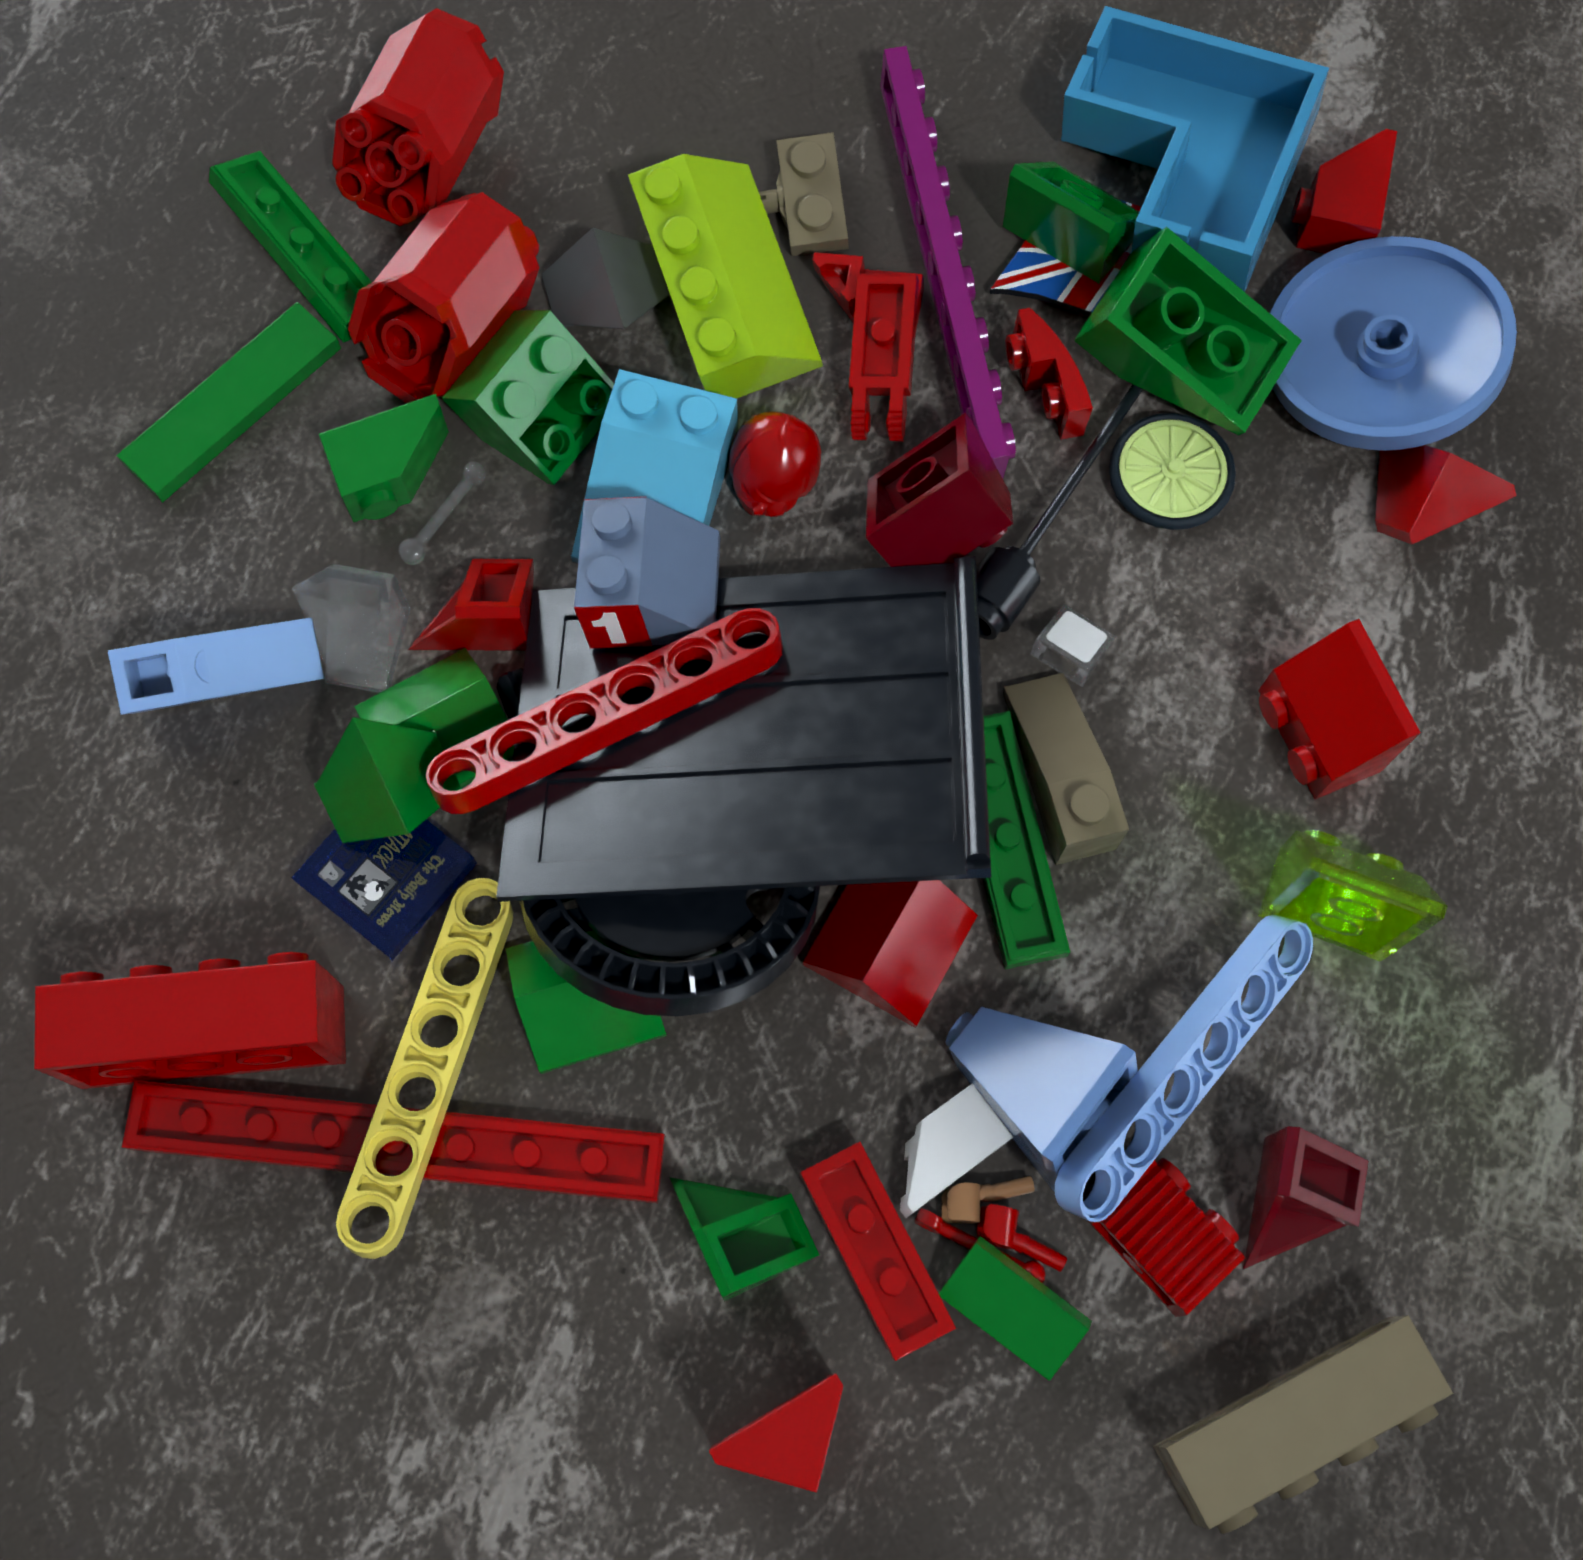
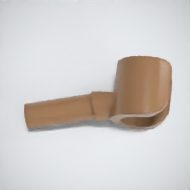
(963, 1200)

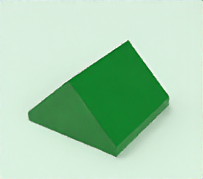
(1068, 217)
(445, 698)
(566, 1023)

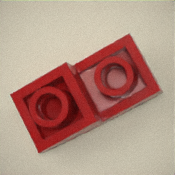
(1048, 365)

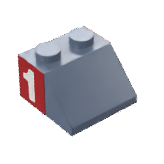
(644, 573)

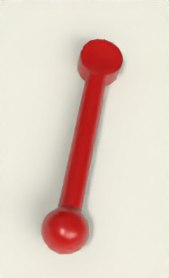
(935, 1224)

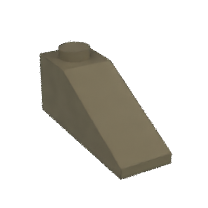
(1065, 770)

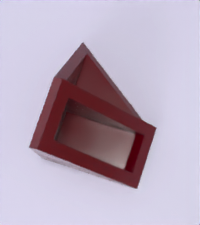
(1302, 1192)

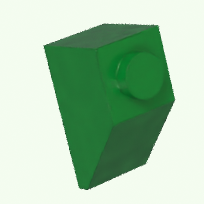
(385, 456)

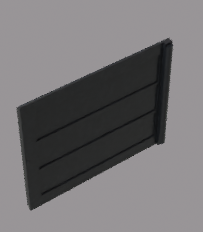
(818, 772)

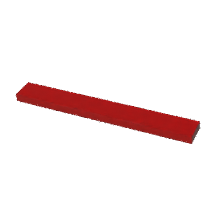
(332, 1133)

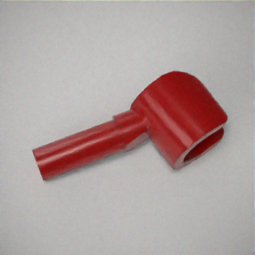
(999, 1229)

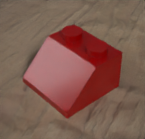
(1337, 711)

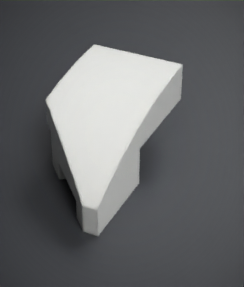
(949, 1146)

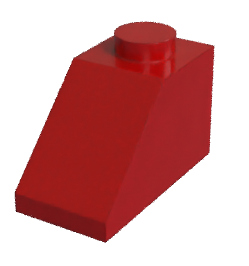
(1346, 196)

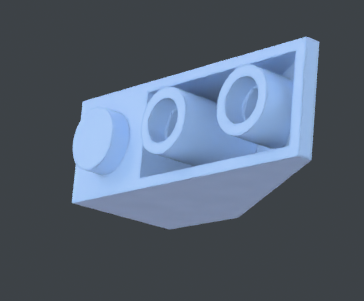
(215, 665)

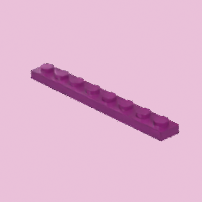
(940, 240)

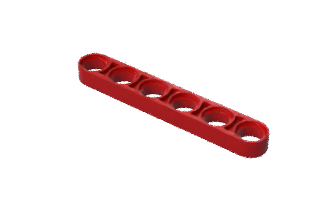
(613, 718)

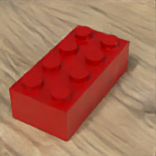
(189, 1022)

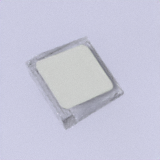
(1072, 645)

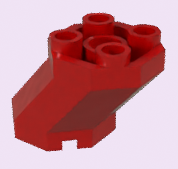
(417, 118)
(444, 295)

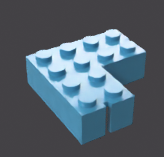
(1211, 119)

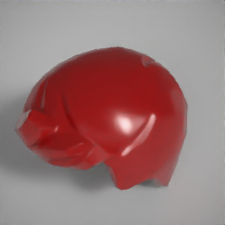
(773, 462)

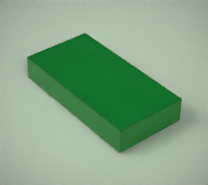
(1015, 1308)

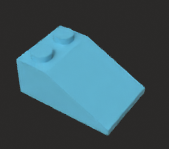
(663, 446)

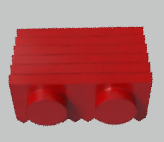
(1171, 1239)

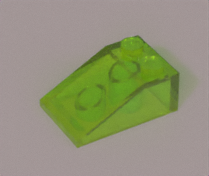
(1350, 896)

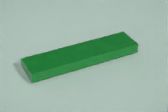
(292, 236)
(229, 402)
(1021, 883)

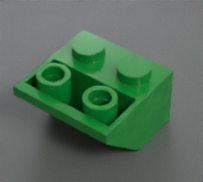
(533, 394)

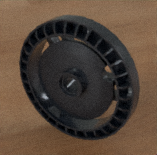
(671, 930)

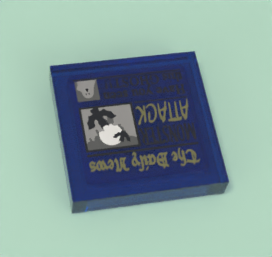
(386, 883)

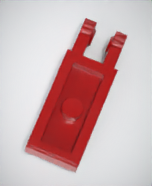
(883, 349)

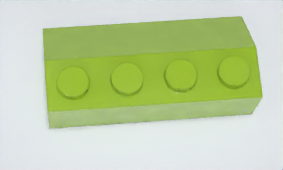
(725, 274)

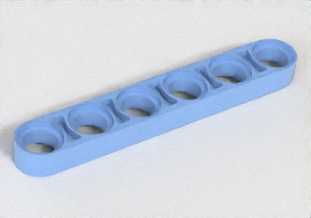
(1192, 1068)

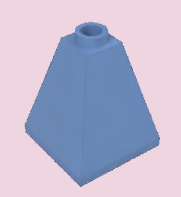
(1040, 1080)

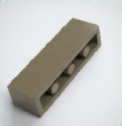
(1303, 1422)

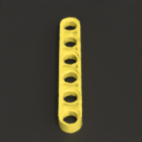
(417, 1059)

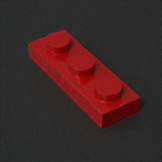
(877, 1251)

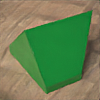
(379, 780)
(744, 1234)

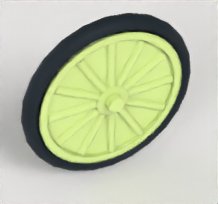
(1172, 471)

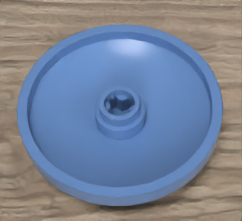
(1394, 343)

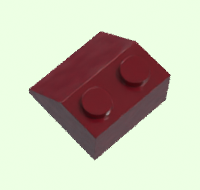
(938, 500)

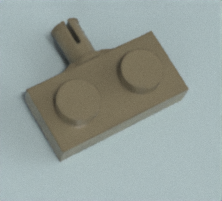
(809, 195)

